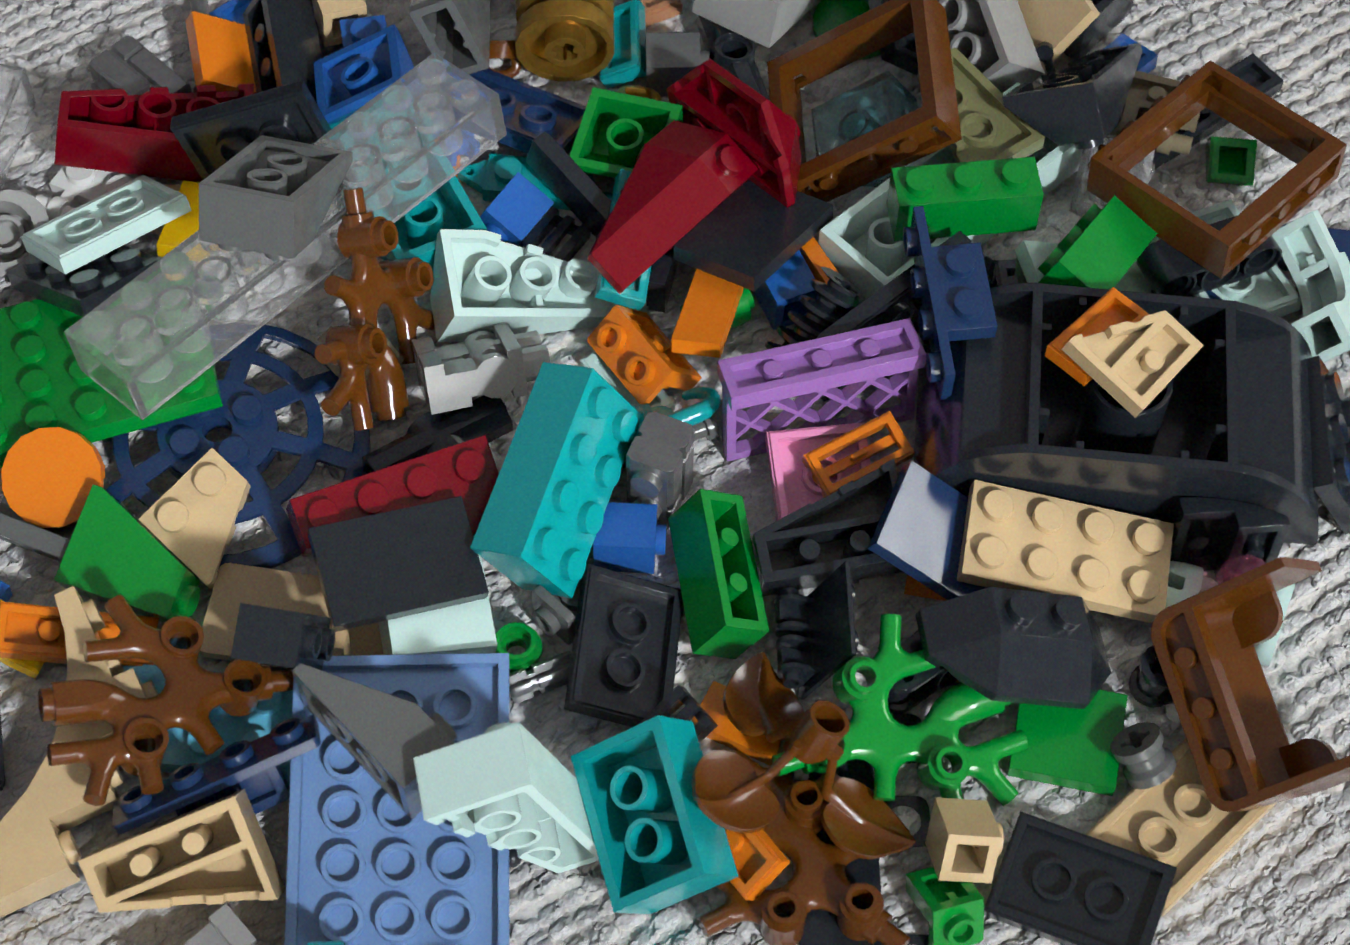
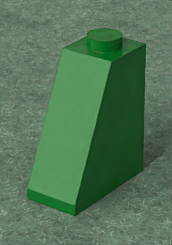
(120, 556)

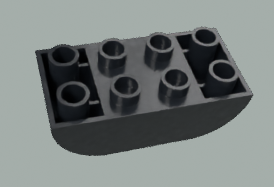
(1219, 429)

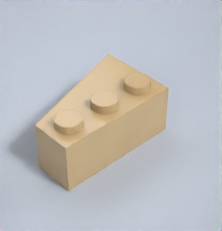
(191, 859)

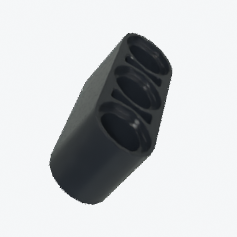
(1178, 275)

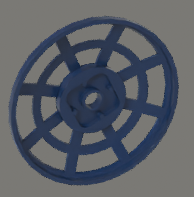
(251, 444)

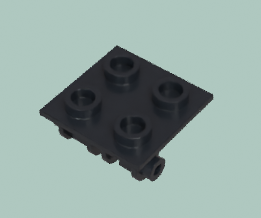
(815, 631)

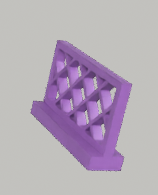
(816, 370)

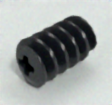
(833, 302)

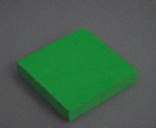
(1071, 744)

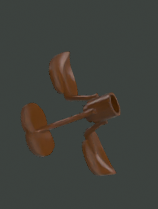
(739, 800)

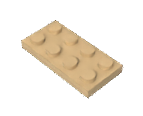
(1066, 549)

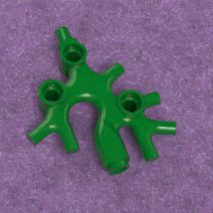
(888, 744)

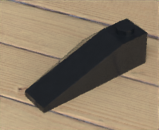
(1081, 100)

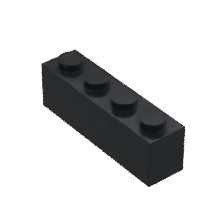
(282, 43)

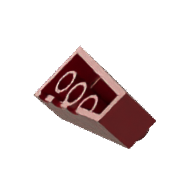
(131, 131)
(440, 475)

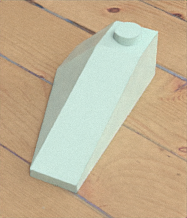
(497, 283)

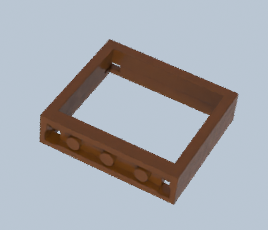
(1262, 117)
(897, 141)

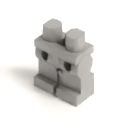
(479, 366)

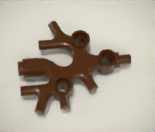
(361, 343)
(142, 723)
(815, 881)

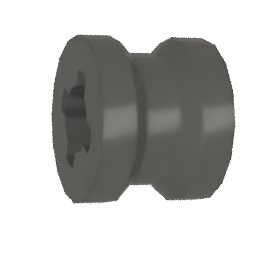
(1143, 755)

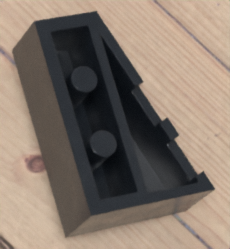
(822, 536)

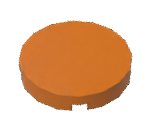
(51, 476)

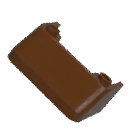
(1225, 697)

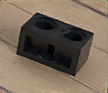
(282, 637)

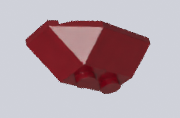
(762, 131)

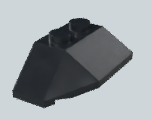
(1018, 646)

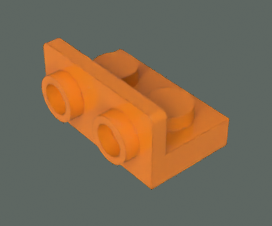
(640, 354)

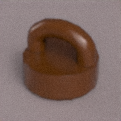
(505, 50)

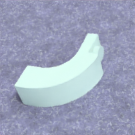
(1322, 283)

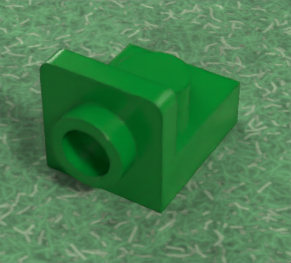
(949, 907)

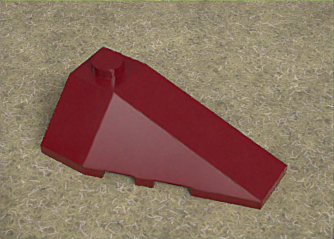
(669, 192)

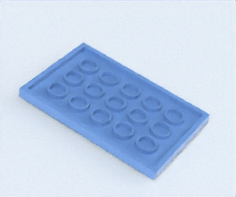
(358, 859)

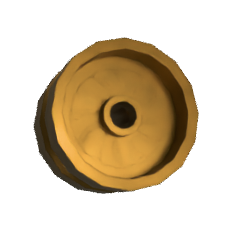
(564, 37)

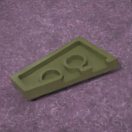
(985, 124)

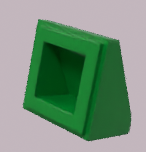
(1230, 160)

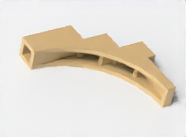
(33, 849)

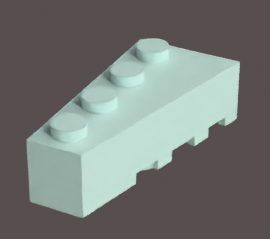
(511, 793)

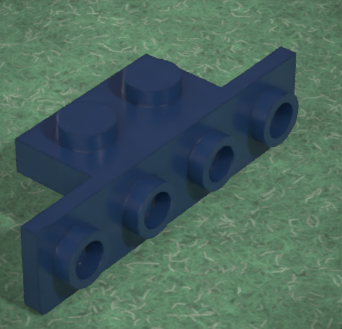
(952, 294)
(239, 766)

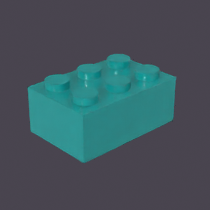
(645, 819)

